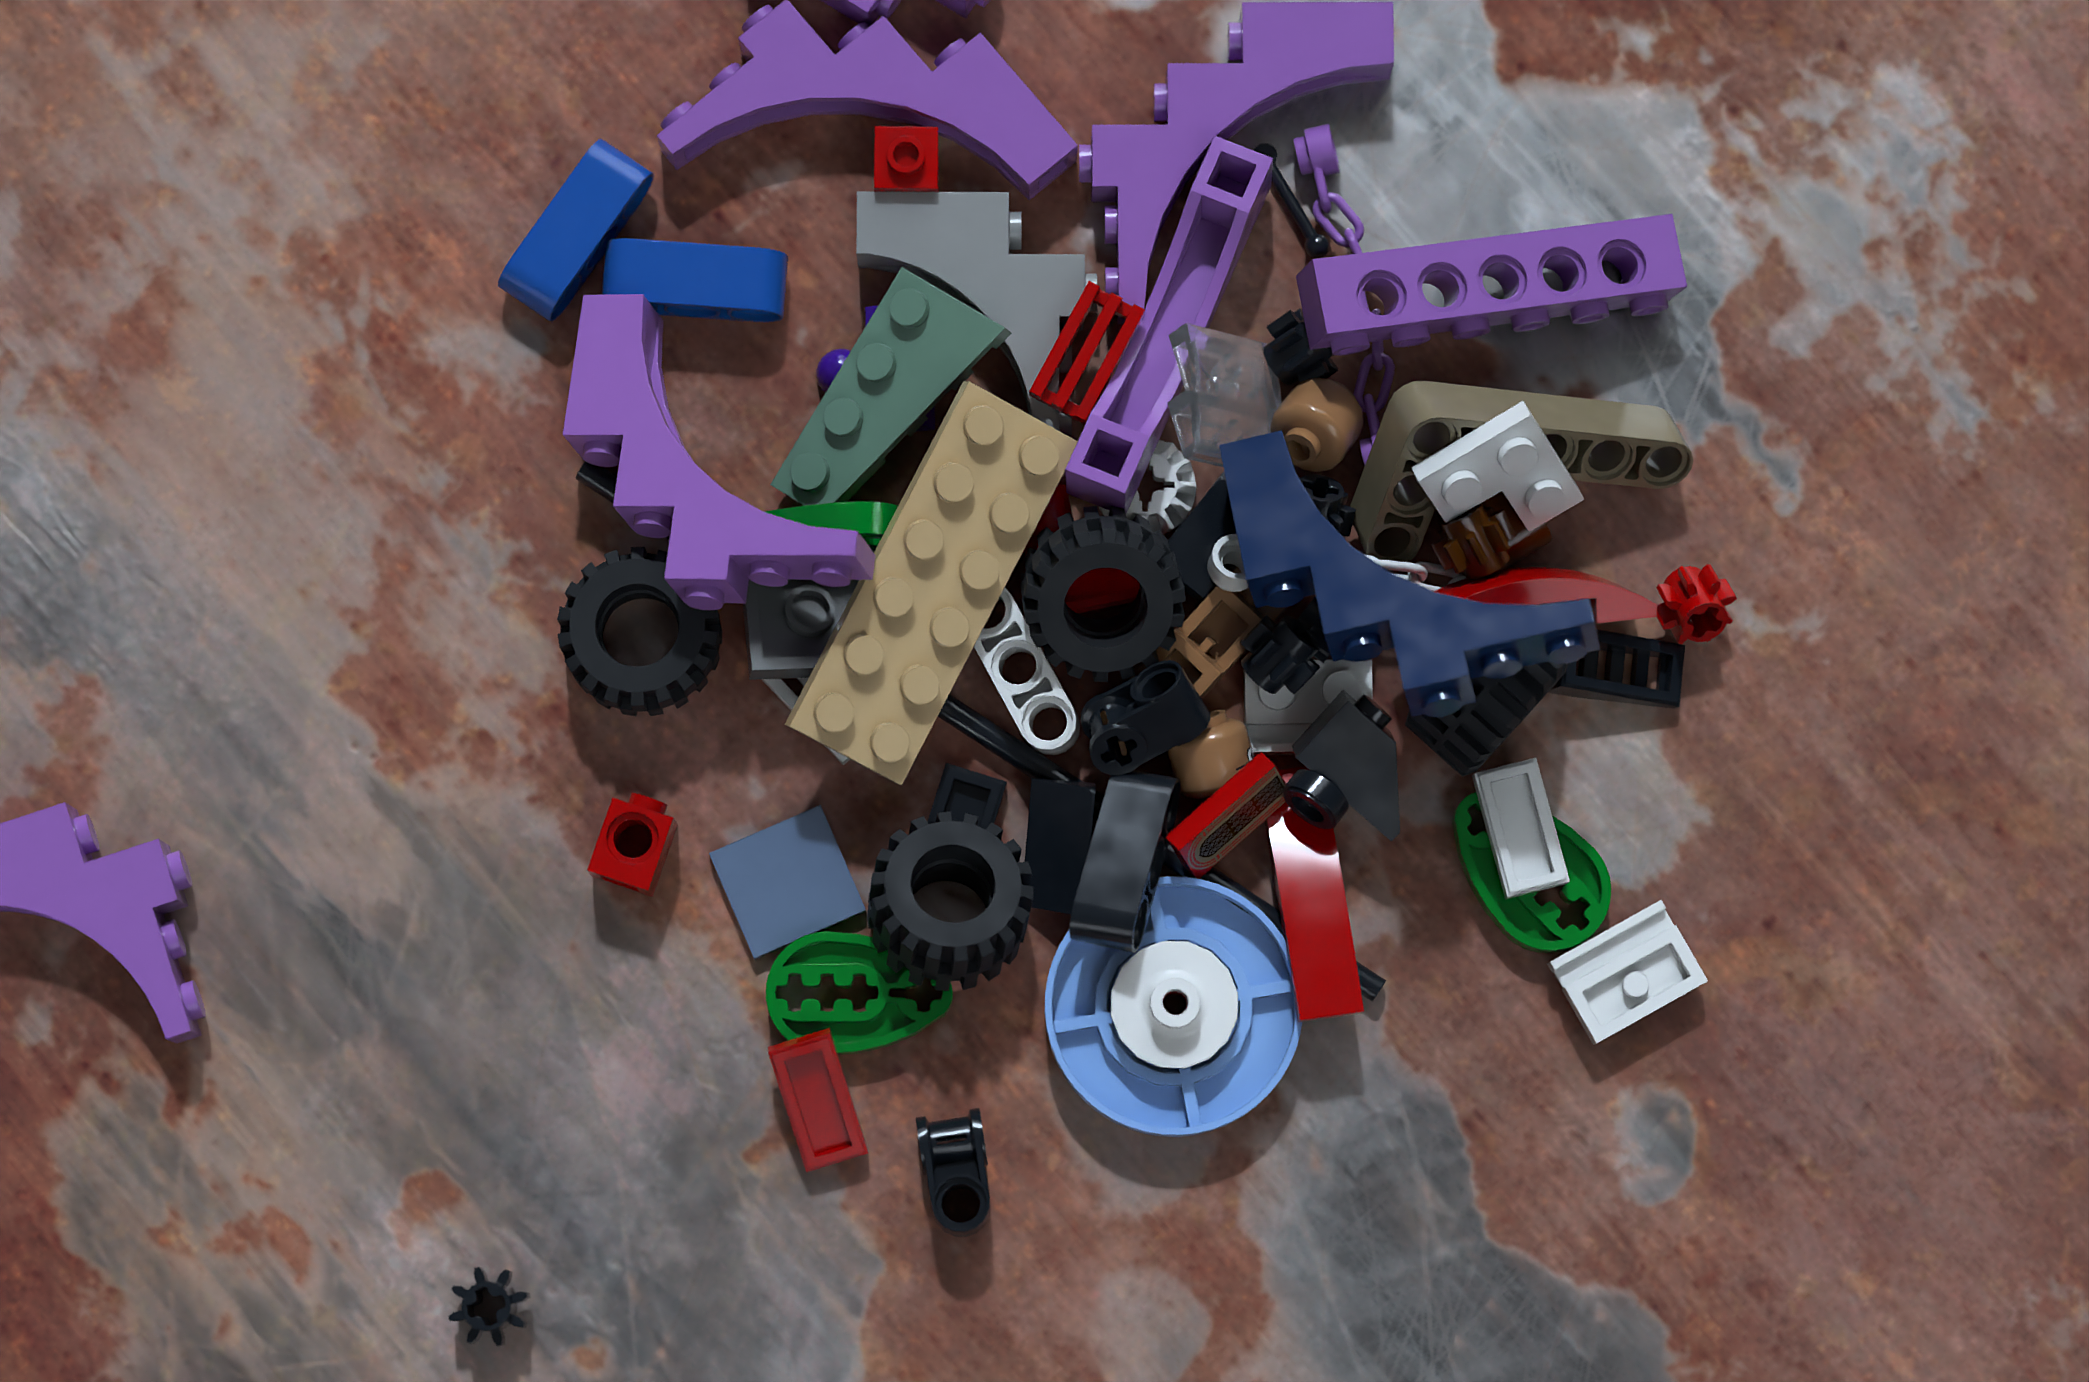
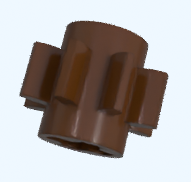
(1475, 542)

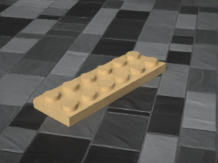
(932, 583)

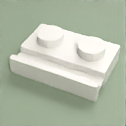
(1281, 718)
(1627, 972)

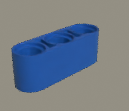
(575, 229)
(699, 278)

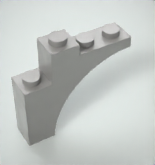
(963, 249)

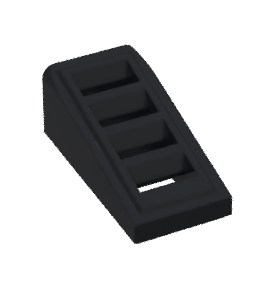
(1611, 688)

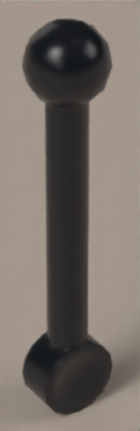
(1316, 244)

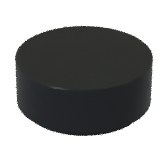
(1315, 799)

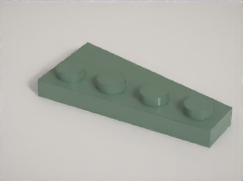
(897, 371)

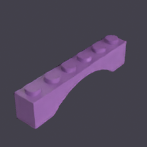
(1188, 290)

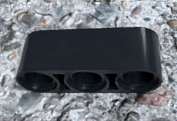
(1125, 860)

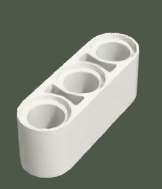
(1039, 692)

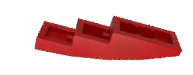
(1313, 915)

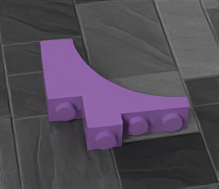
(110, 899)

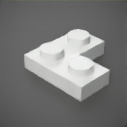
(1496, 457)

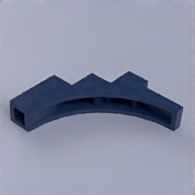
(1366, 609)

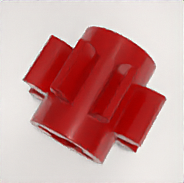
(1694, 604)

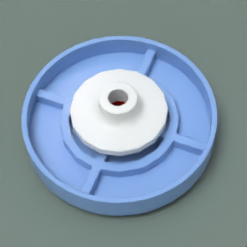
(1188, 1068)

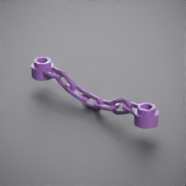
(1318, 155)

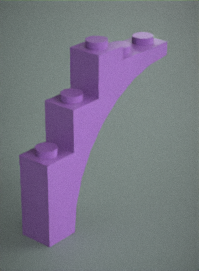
(1282, 56)
(878, 75)
(716, 540)

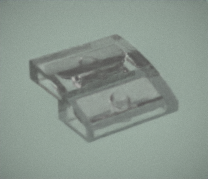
(1226, 391)

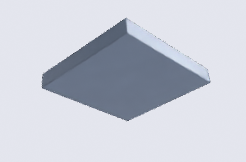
(787, 882)

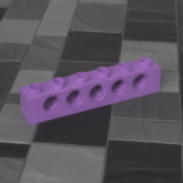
(1640, 248)

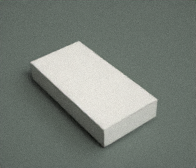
(1520, 828)

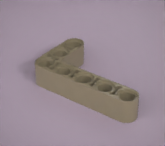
(1591, 436)

